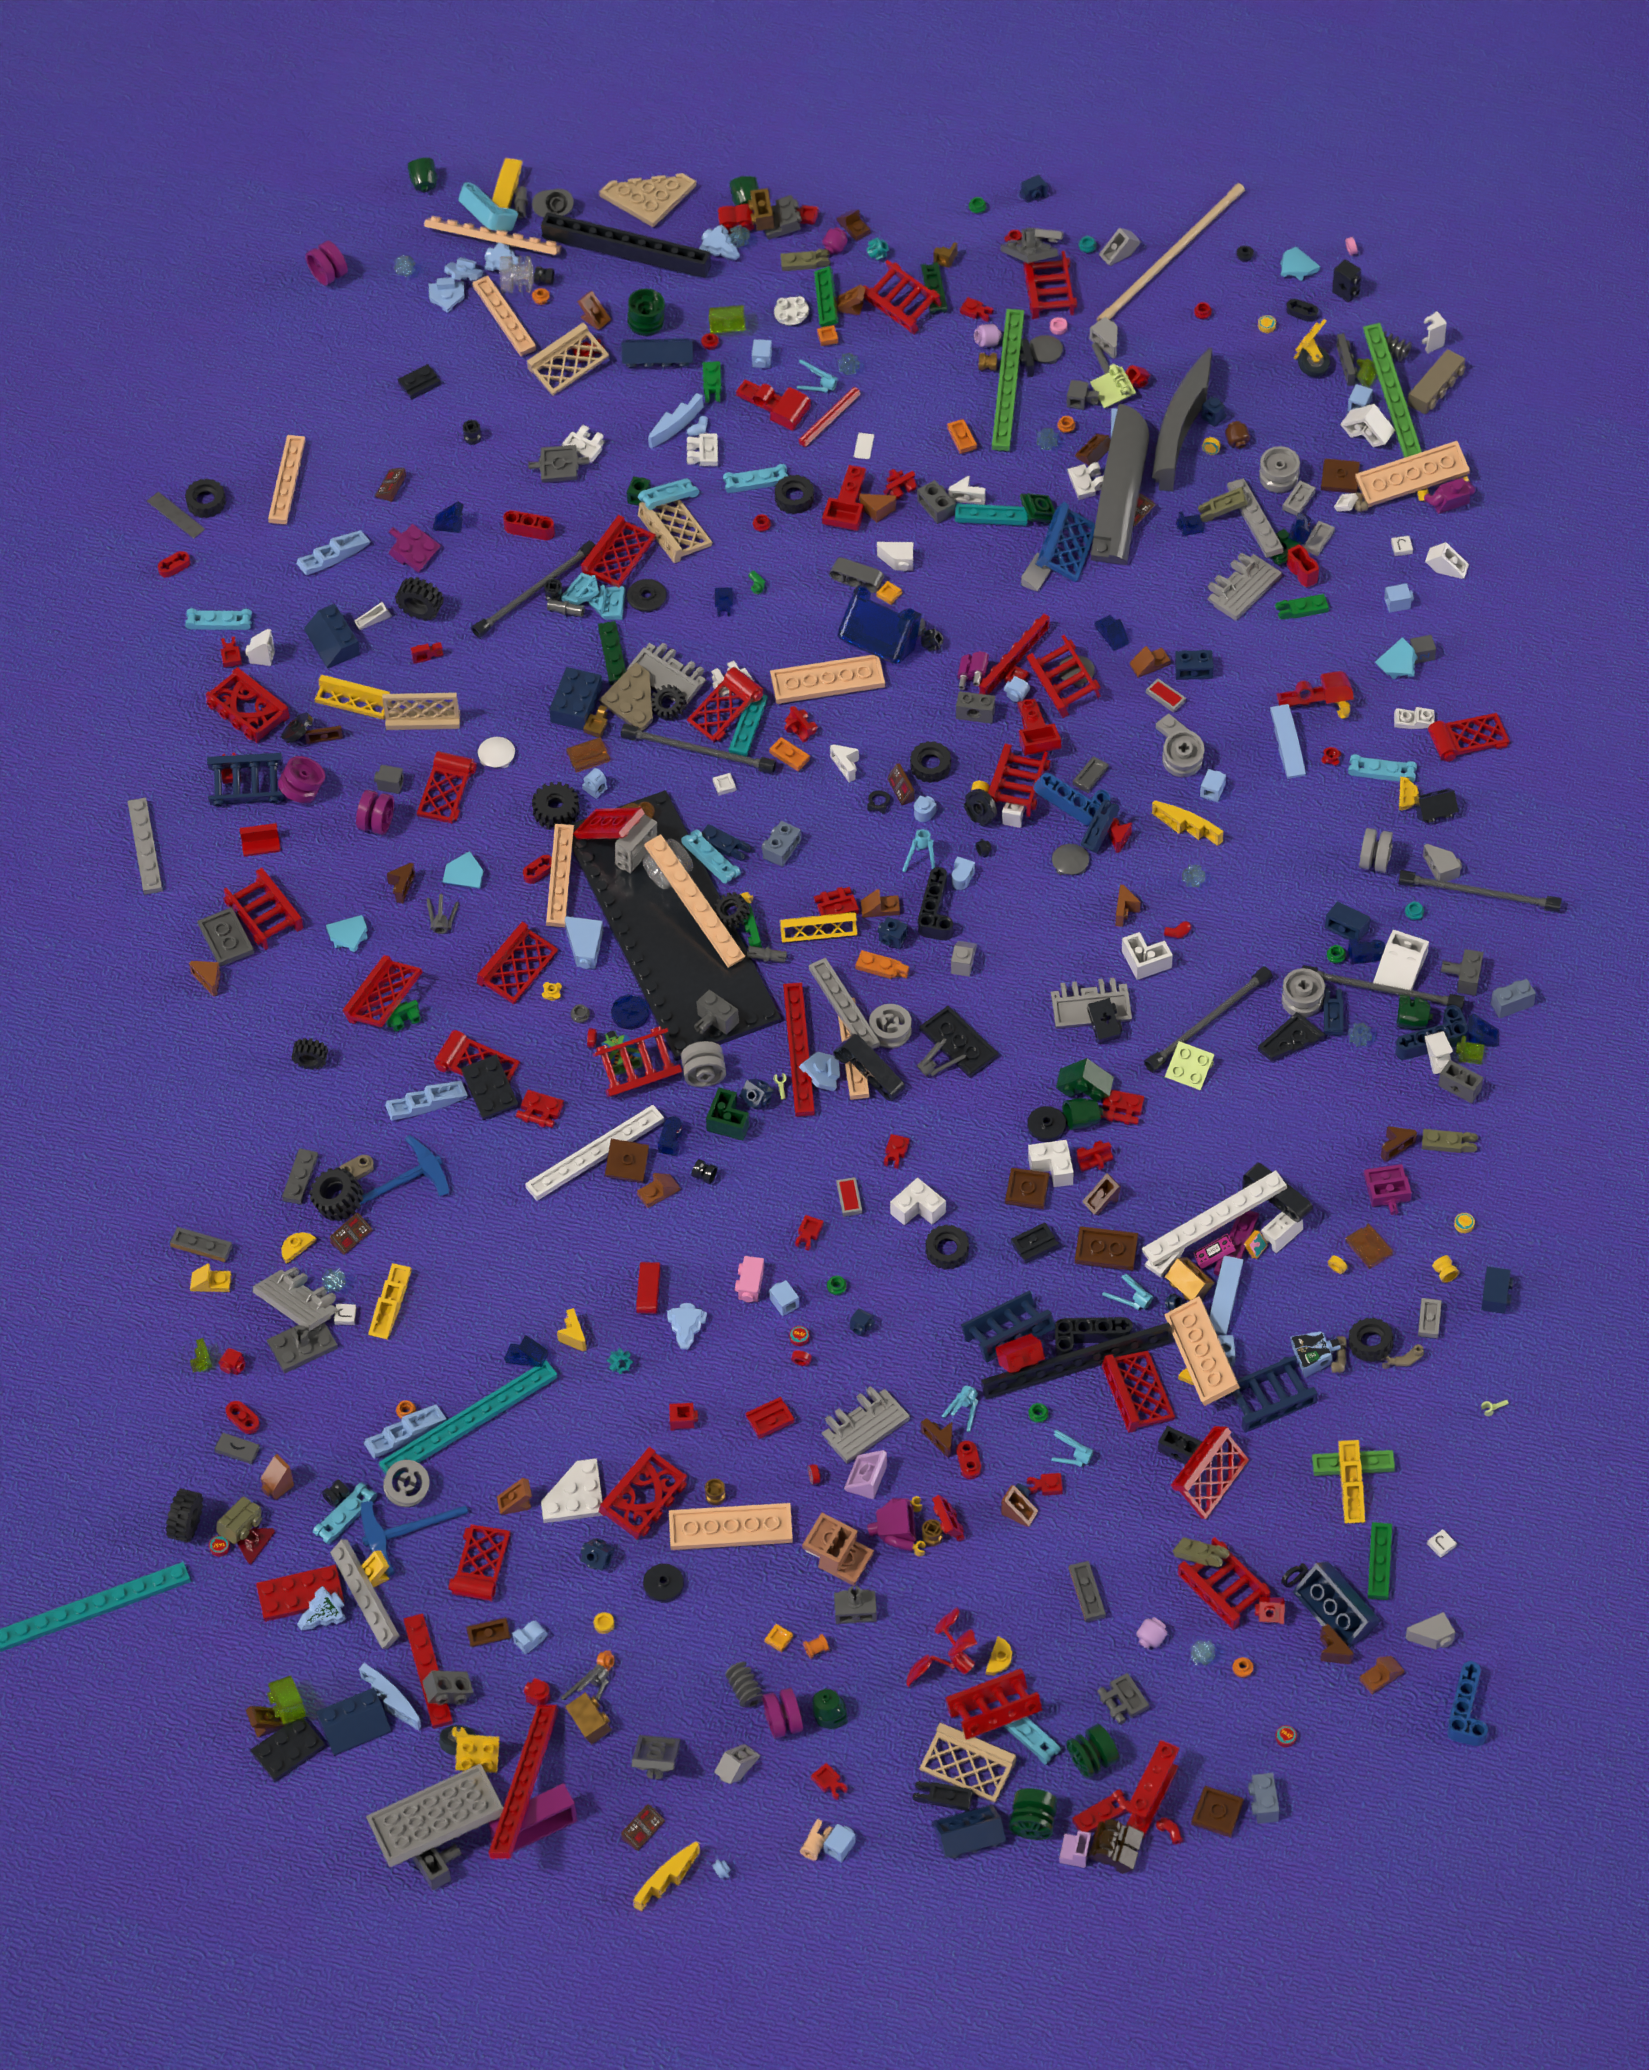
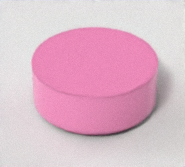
(1351, 246)
(1058, 326)

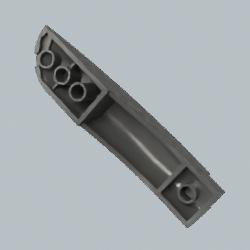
(1178, 419)
(1120, 487)

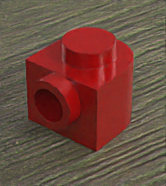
(1137, 376)
(232, 1362)
(537, 1692)

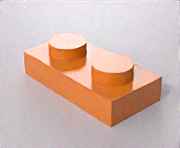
(961, 436)
(789, 754)

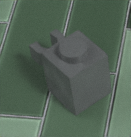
(1079, 395)

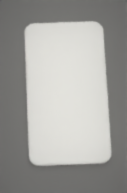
(863, 445)

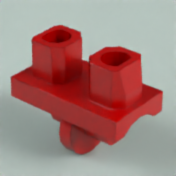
(894, 487)
(798, 724)
(1095, 1156)

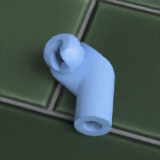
(699, 428)

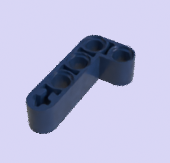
(1409, 1045)

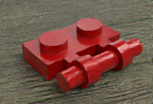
(842, 904)
(1125, 1103)
(540, 1104)
(948, 1518)

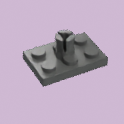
(1029, 248)
(301, 1346)
(655, 1754)

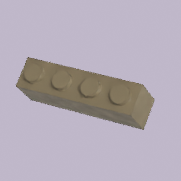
(1436, 382)

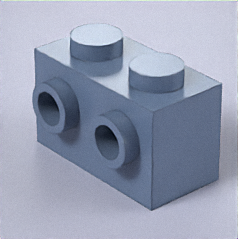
(781, 843)
(1513, 998)
(1264, 1797)

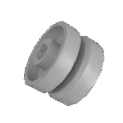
(1279, 469)
(1183, 753)
(1376, 850)
(1303, 992)
(703, 1064)

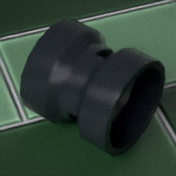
(544, 275)
(471, 432)
(553, 590)
(704, 1171)
(335, 1493)

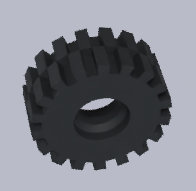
(419, 598)
(555, 793)
(184, 1515)

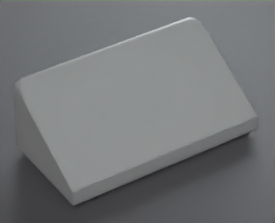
(1034, 575)

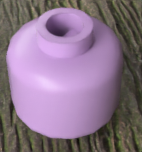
(987, 335)
(1151, 1633)

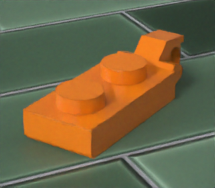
(881, 965)

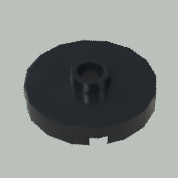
(297, 727)
(980, 807)
(1043, 1131)
(666, 1591)

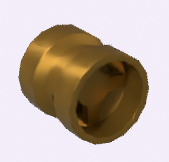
(988, 361)
(715, 1487)
(929, 1536)

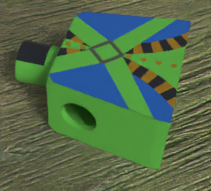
(615, 1057)

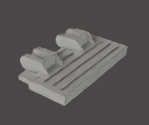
(1244, 588)
(668, 671)
(1072, 1010)
(296, 1301)
(862, 1428)

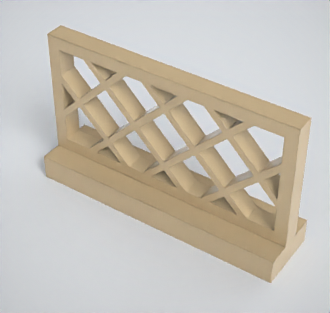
(557, 349)
(663, 531)
(416, 718)
(975, 1746)

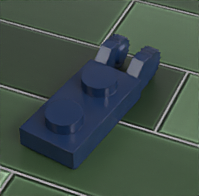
(1099, 826)
(725, 843)
(1333, 1013)

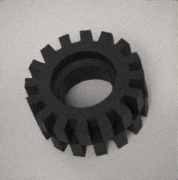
(662, 695)
(727, 902)
(309, 1053)

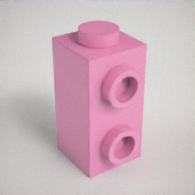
(750, 1279)

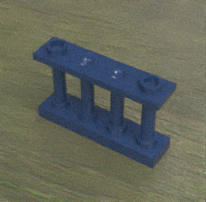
(236, 763)
(1036, 1325)
(1274, 1411)

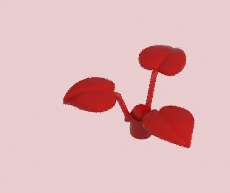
(956, 1654)

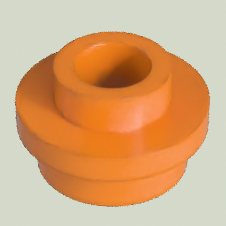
(540, 296)
(1066, 424)
(405, 1405)
(606, 1659)
(1242, 1673)

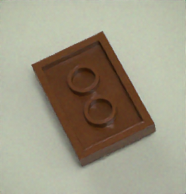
(1106, 1248)

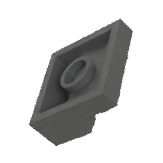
(785, 217)

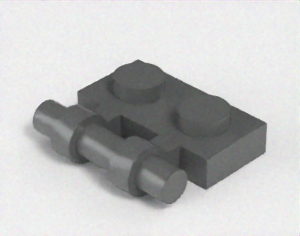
(1129, 1696)

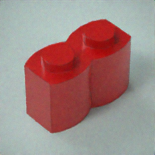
(734, 216)
(1303, 566)

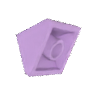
(867, 1474)

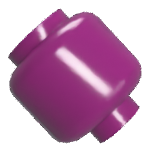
(835, 240)

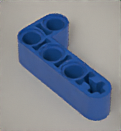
(1084, 807)
(1465, 1701)

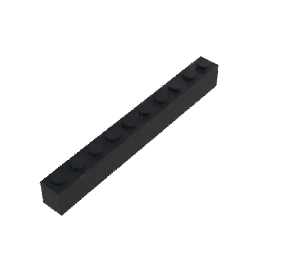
(626, 245)

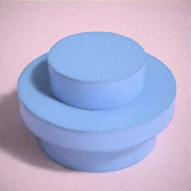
(721, 1868)

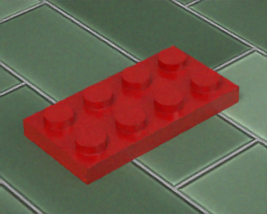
(609, 823)
(292, 1593)

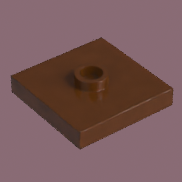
(1340, 475)
(626, 1160)
(1027, 1188)
(1217, 1811)

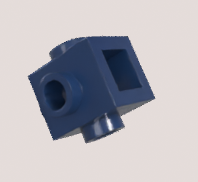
(892, 932)
(756, 1093)
(597, 1554)

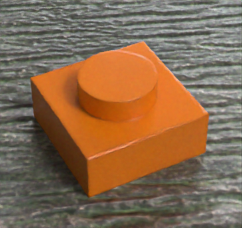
(827, 335)

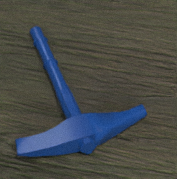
(428, 1165)
(376, 1537)

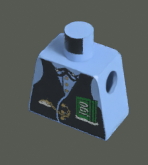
(1313, 1351)

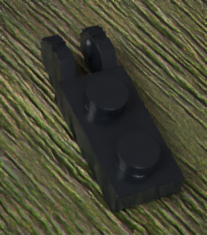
(944, 1795)

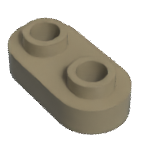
(357, 1169)

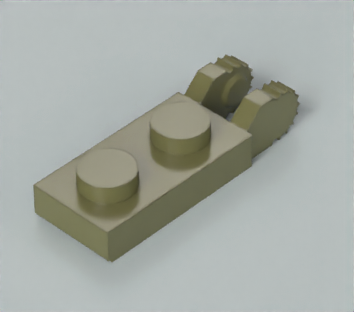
(804, 260)
(1223, 504)
(1448, 1141)
(1200, 1552)

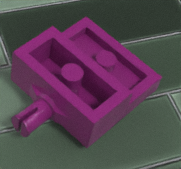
(413, 547)
(1387, 1186)

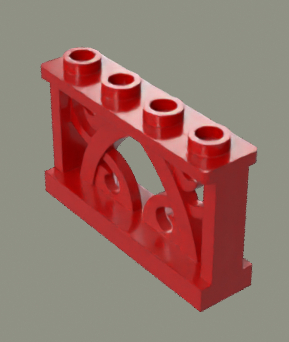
(241, 720)
(643, 1466)

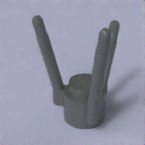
(440, 923)
(927, 1065)
(596, 1677)

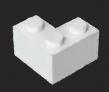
(1370, 423)
(1143, 959)
(1054, 1158)
(915, 1200)

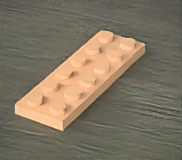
(1412, 473)
(827, 678)
(1202, 1351)
(730, 1526)

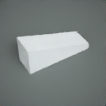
(373, 616)

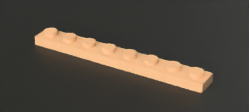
(500, 236)
(694, 901)

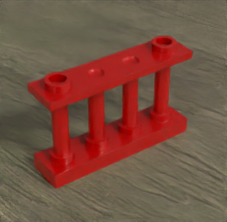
(1035, 293)
(897, 313)
(1054, 690)
(1003, 769)
(273, 894)
(633, 1080)
(1217, 1601)
(989, 1692)
(1152, 1787)

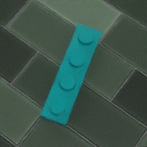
(990, 514)
(747, 727)

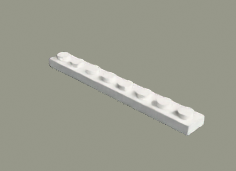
(593, 1153)
(1214, 1218)

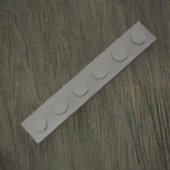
(1257, 521)
(145, 846)
(842, 1002)
(364, 1594)

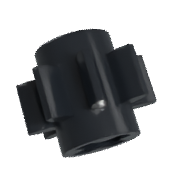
(932, 640)

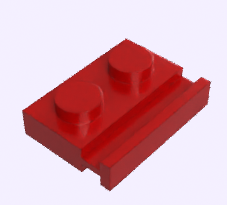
(770, 1417)

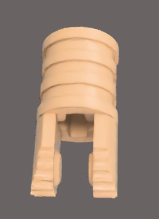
(815, 1841)

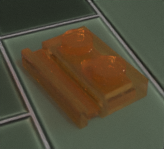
(588, 754)
(1369, 1246)

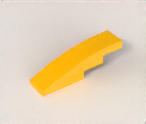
(507, 183)
(1182, 820)
(390, 1301)
(1351, 1481)
(671, 1871)

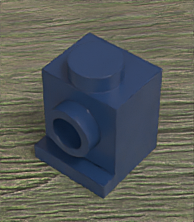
(1034, 188)
(1215, 407)

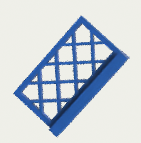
(1052, 539)

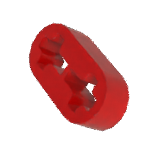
(173, 564)
(538, 868)

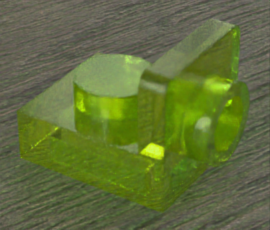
(1367, 373)
(1470, 1052)
(202, 1361)

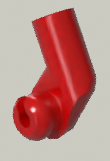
(1178, 932)
(1168, 1825)

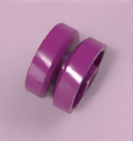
(326, 263)
(301, 779)
(375, 812)
(779, 1714)

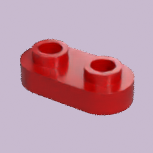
(244, 1417)
(968, 1458)

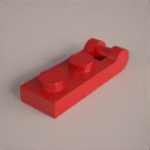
(1088, 1820)

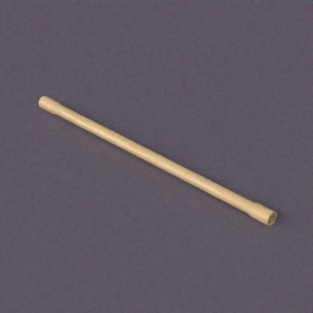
(1232, 195)

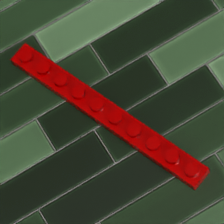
(523, 1782)

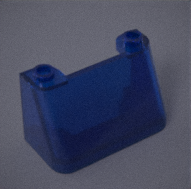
(878, 628)

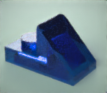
(449, 519)
(1112, 632)
(1482, 1032)
(526, 1353)

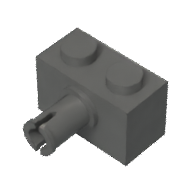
(1467, 971)
(716, 1012)
(855, 1606)
(433, 1865)

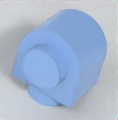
(1016, 689)
(924, 808)

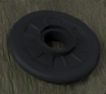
(655, 588)

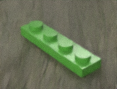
(1370, 1462)

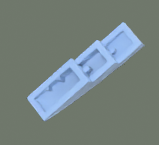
(673, 423)
(335, 552)
(1288, 741)
(425, 1101)
(1225, 1294)
(404, 1432)
(393, 1701)

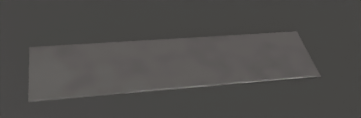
(176, 515)

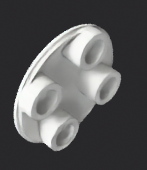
(791, 310)
(496, 752)

